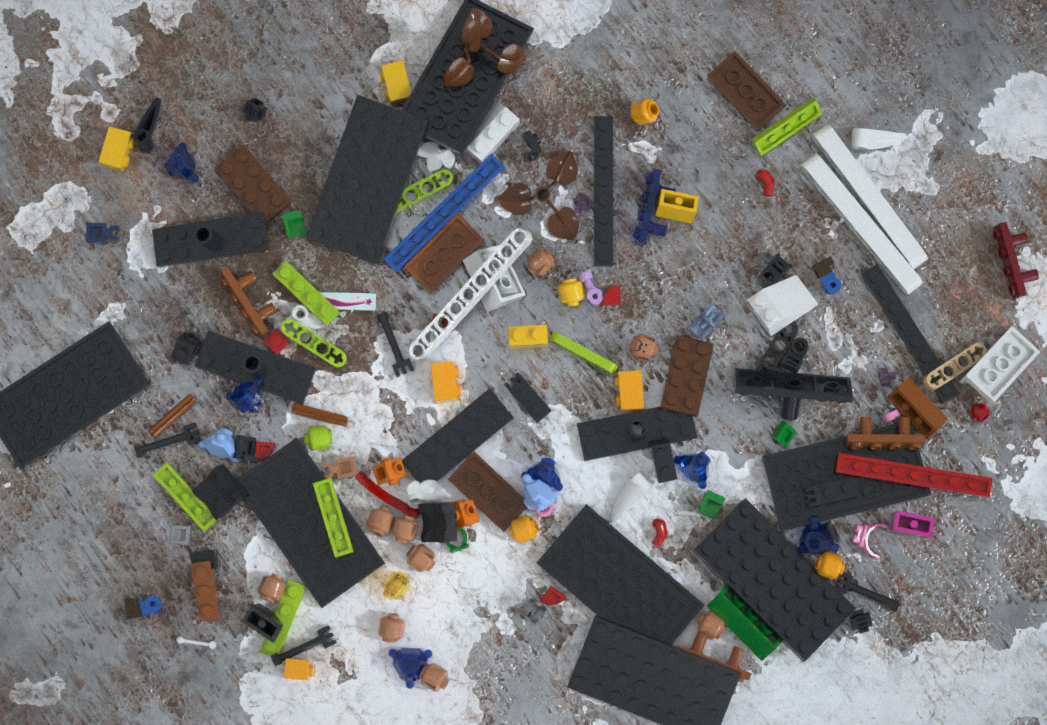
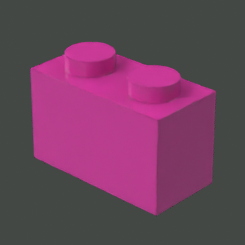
(912, 524)

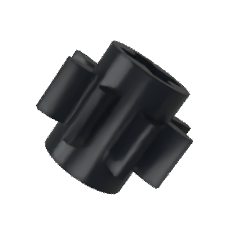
(254, 110)
(861, 621)

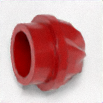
(980, 412)

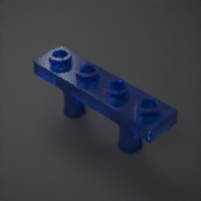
(644, 216)

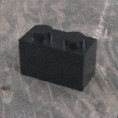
(663, 460)

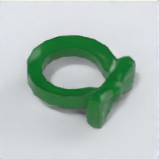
(464, 544)

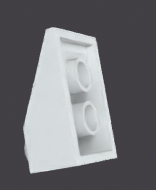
(781, 304)

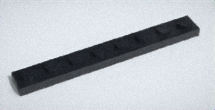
(603, 191)
(906, 329)

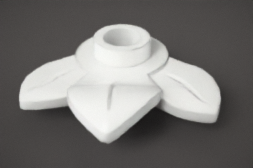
(436, 157)
(309, 321)
(421, 493)

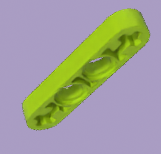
(420, 193)
(315, 340)
(583, 353)

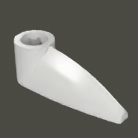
(874, 139)
(632, 492)

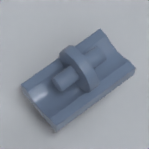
(706, 321)

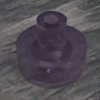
(582, 203)
(885, 377)

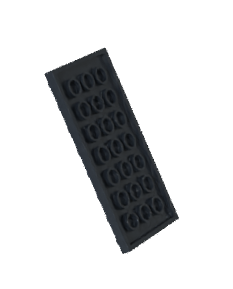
(460, 110)
(367, 179)
(68, 394)
(815, 465)
(288, 508)
(618, 579)
(774, 580)
(651, 677)

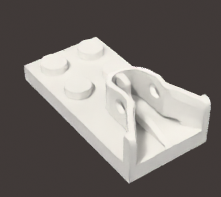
(1001, 365)

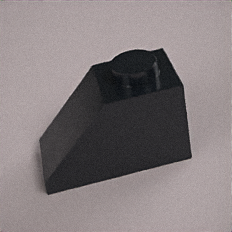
(263, 621)

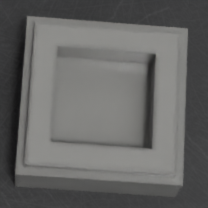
(180, 535)

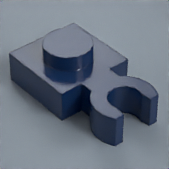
(99, 232)

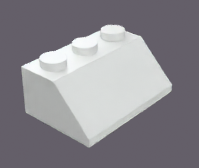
(493, 132)
(504, 290)

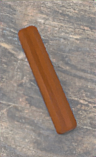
(319, 414)
(172, 415)

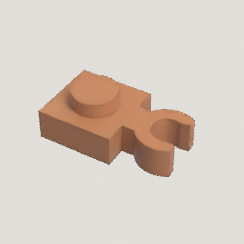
(343, 468)

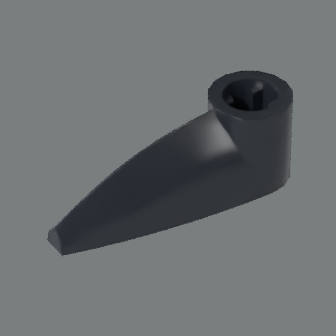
(146, 127)

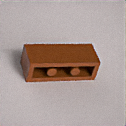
(918, 407)
(206, 590)

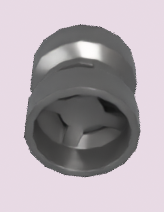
(533, 611)

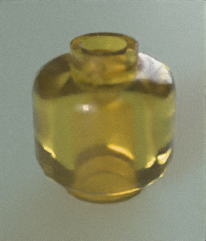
(396, 585)

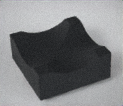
(220, 491)
(438, 522)

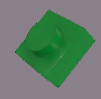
(784, 433)

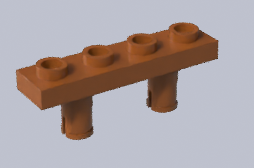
(248, 312)
(893, 441)
(733, 662)

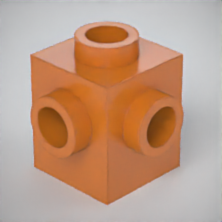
(393, 471)
(465, 513)

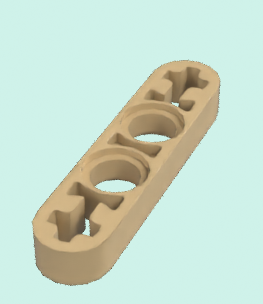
(954, 366)

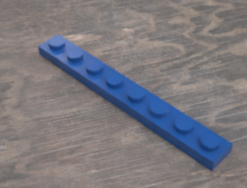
(444, 212)

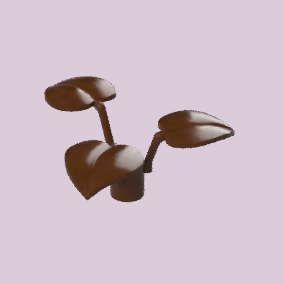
(476, 27)
(517, 197)

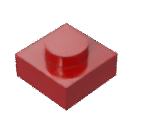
(277, 341)

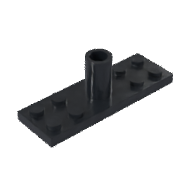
(226, 238)
(233, 359)
(793, 388)
(615, 436)

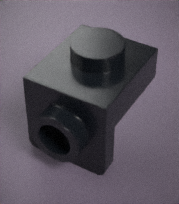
(533, 142)
(185, 347)
(245, 449)

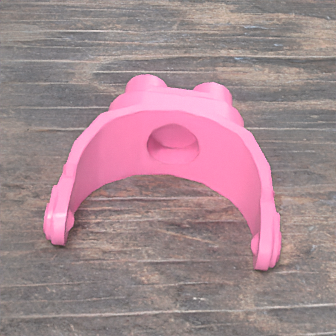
(861, 537)

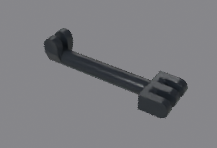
(401, 363)
(187, 435)
(848, 585)
(277, 659)

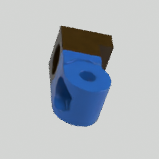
(826, 277)
(142, 608)

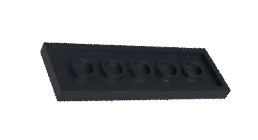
(458, 438)

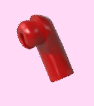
(768, 180)
(661, 530)

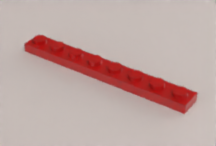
(913, 475)

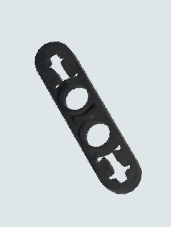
(773, 352)

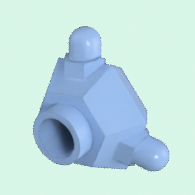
(220, 444)
(538, 494)

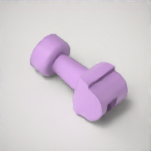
(594, 295)

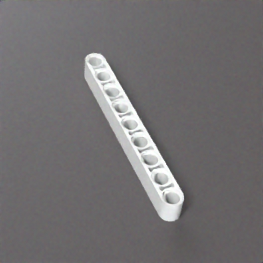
(869, 195)
(861, 224)
(478, 291)

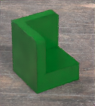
(294, 224)
(711, 504)

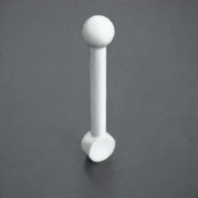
(212, 645)

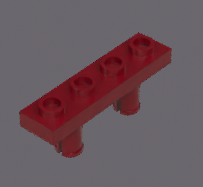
(1011, 267)

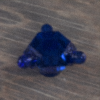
(182, 164)
(246, 396)
(694, 467)
(546, 472)
(816, 539)
(409, 663)

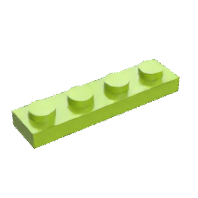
(786, 126)
(306, 293)
(184, 496)
(333, 517)
(286, 613)

